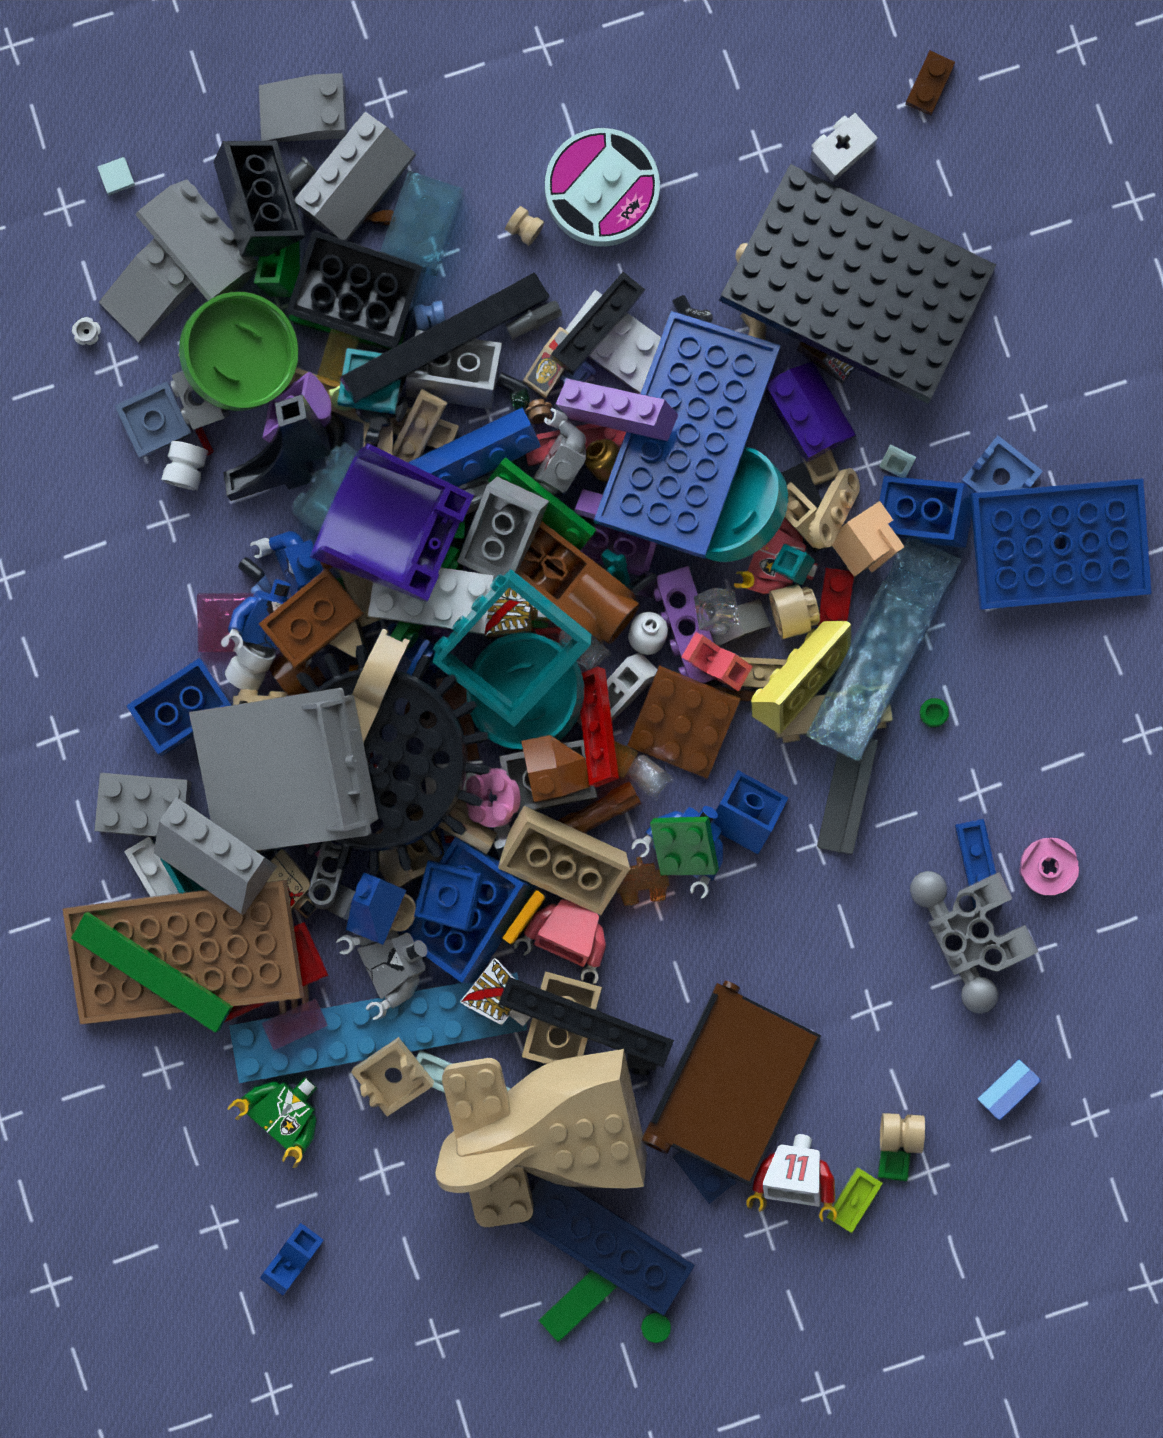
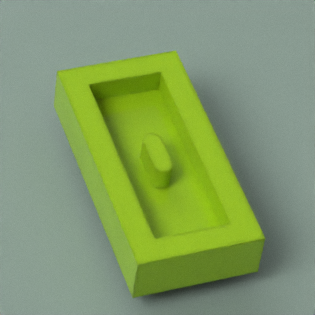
(855, 1199)

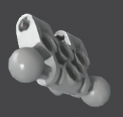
(978, 993)

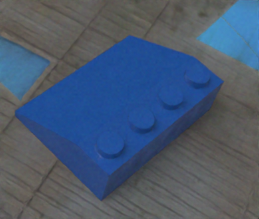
(499, 903)

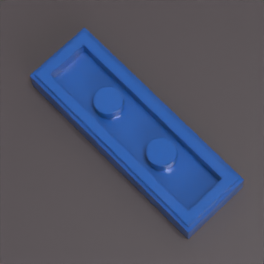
(975, 852)

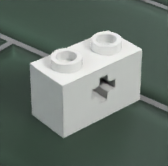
(859, 142)

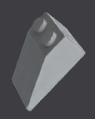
(303, 108)
(147, 291)
(502, 528)

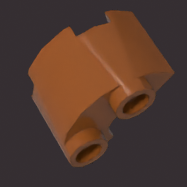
(286, 675)

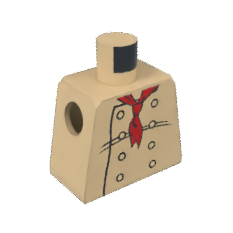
(297, 883)

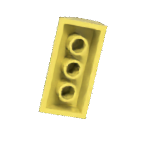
(802, 675)

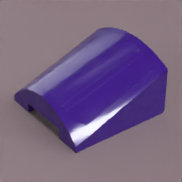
(391, 523)

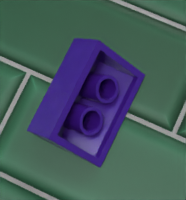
(808, 411)

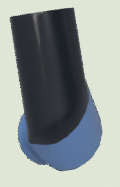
(256, 574)

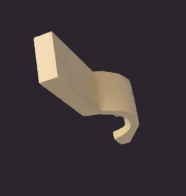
(376, 678)

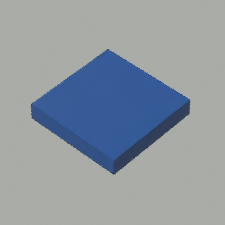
(448, 895)

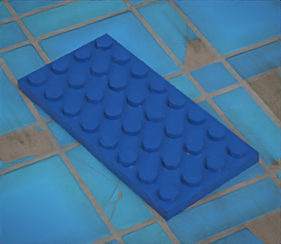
(680, 485)

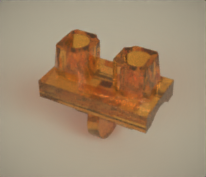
(641, 878)

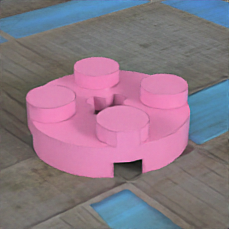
(507, 798)
(1065, 863)

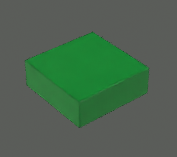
(894, 1165)

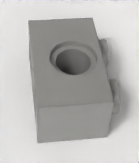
(195, 413)

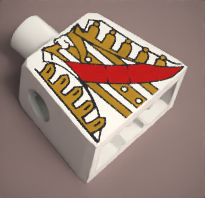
(486, 993)

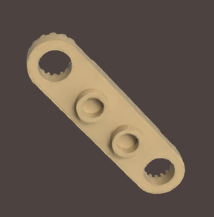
(834, 508)

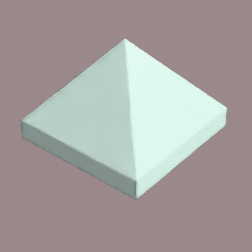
(897, 461)

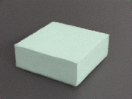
(116, 176)

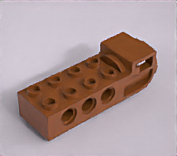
(578, 585)

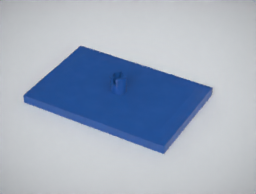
(1099, 550)

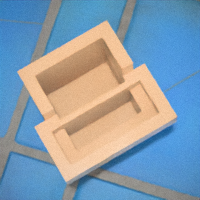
(867, 540)

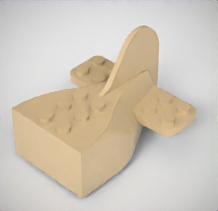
(561, 1123)

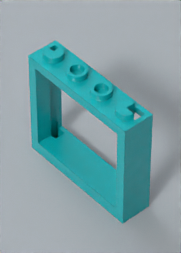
(515, 710)

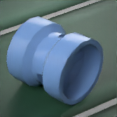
(435, 312)

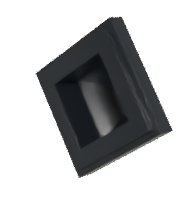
(643, 584)

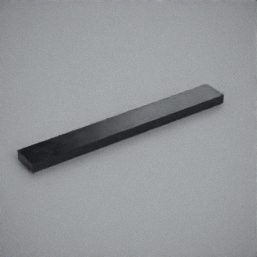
(444, 338)

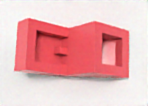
(716, 661)

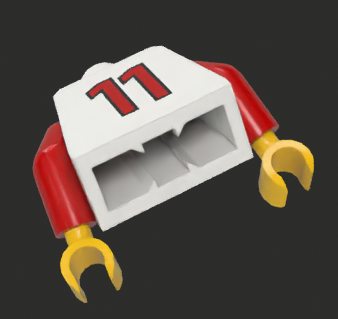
(796, 1177)

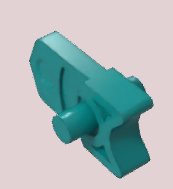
(616, 566)

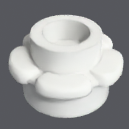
(78, 330)

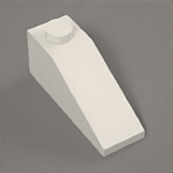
(628, 683)

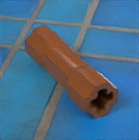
(615, 803)

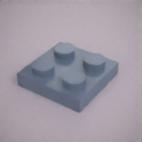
(153, 420)

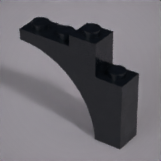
(287, 457)

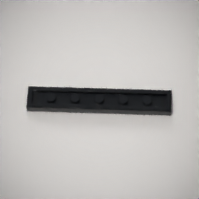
(585, 1022)

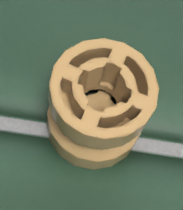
(524, 225)

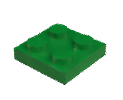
(684, 846)

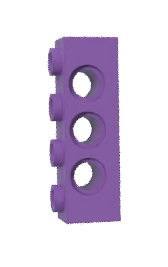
(681, 582)

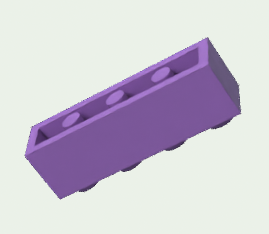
(617, 409)

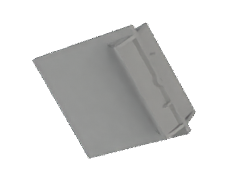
(286, 769)

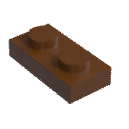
(930, 83)

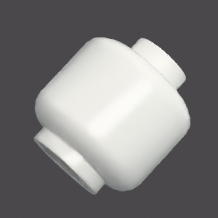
(648, 633)

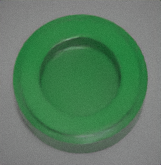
(934, 712)
(655, 1327)

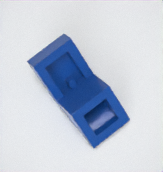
(291, 1259)

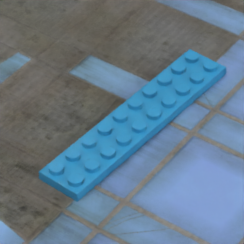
(422, 1022)

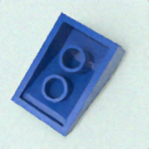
(928, 510)

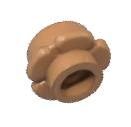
(538, 411)

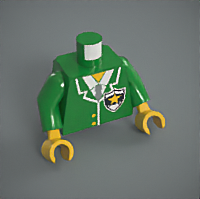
(282, 1114)

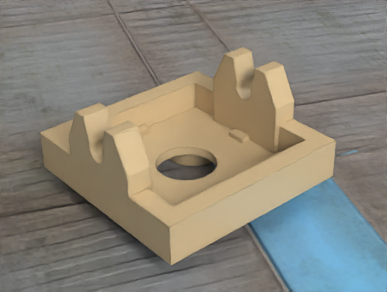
(386, 1094)

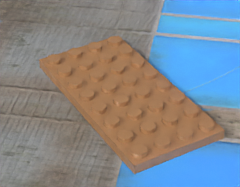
(195, 932)

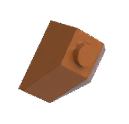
(553, 768)

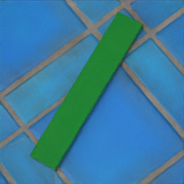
(152, 972)

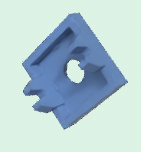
(1004, 456)

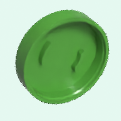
(238, 351)

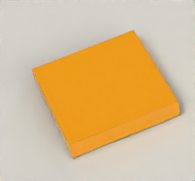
(524, 917)

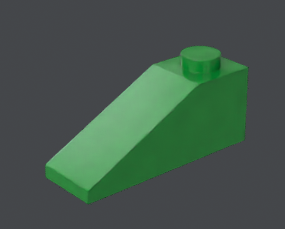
(279, 271)

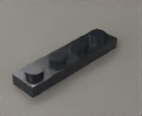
(597, 323)

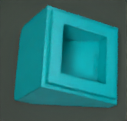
(793, 564)

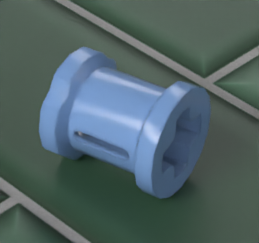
(581, 374)

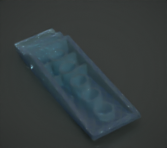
(883, 648)

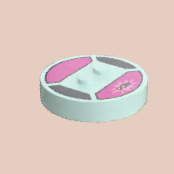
(602, 187)

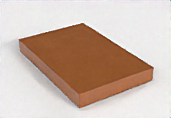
(311, 618)

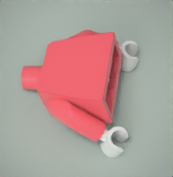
(569, 933)

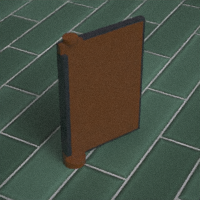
(731, 1084)

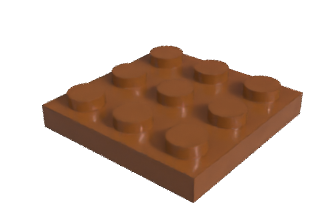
(683, 722)

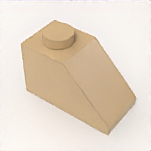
(800, 512)

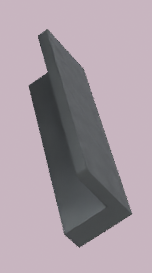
(846, 801)

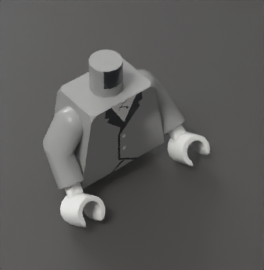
(563, 458)
(391, 966)

